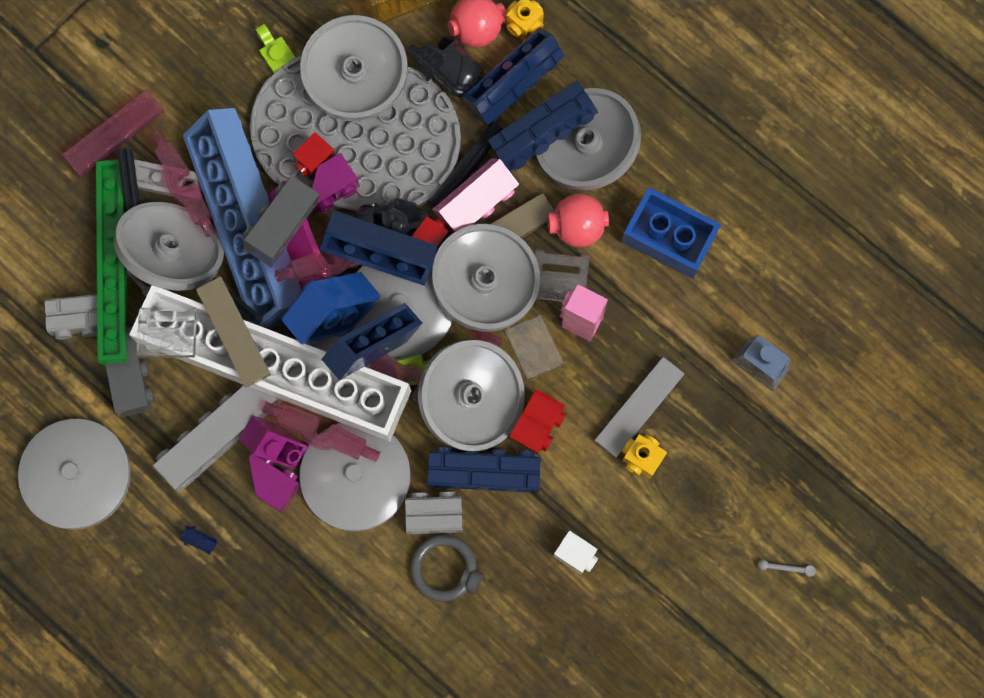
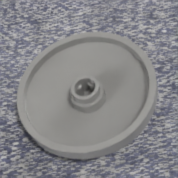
(354, 68)
(596, 151)
(166, 247)
(485, 277)
(421, 301)
(471, 395)
(74, 474)
(355, 492)

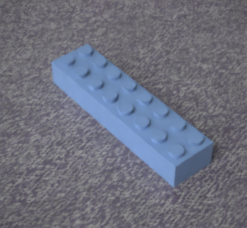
(234, 200)

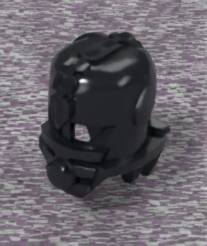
(448, 65)
(395, 215)

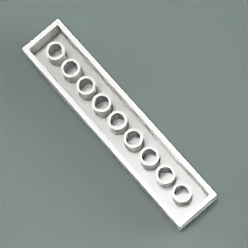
(298, 374)

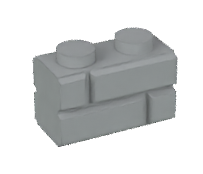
(71, 316)
(433, 514)

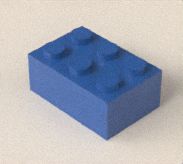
(670, 232)
(330, 307)

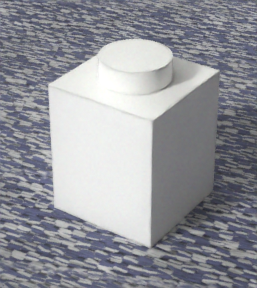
(576, 553)

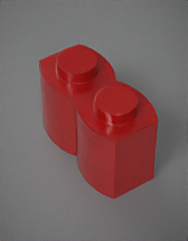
(537, 422)

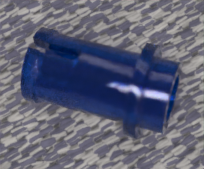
(198, 539)

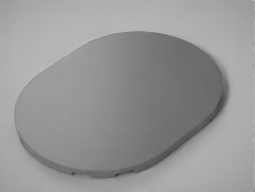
(393, 155)

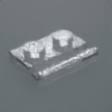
(533, 347)

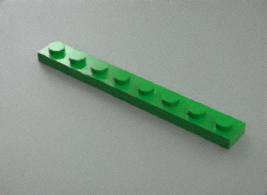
(111, 273)

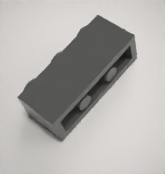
(280, 220)
(129, 383)

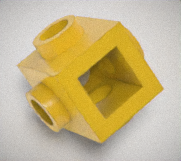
(524, 18)
(647, 446)

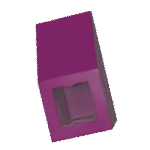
(333, 181)
(272, 442)
(271, 484)

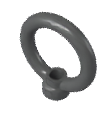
(470, 579)

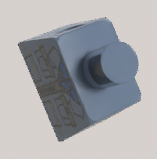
(762, 361)

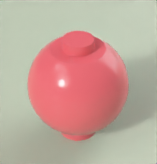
(476, 22)
(578, 220)

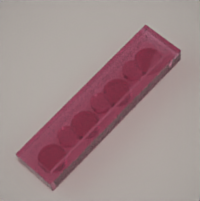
(113, 133)

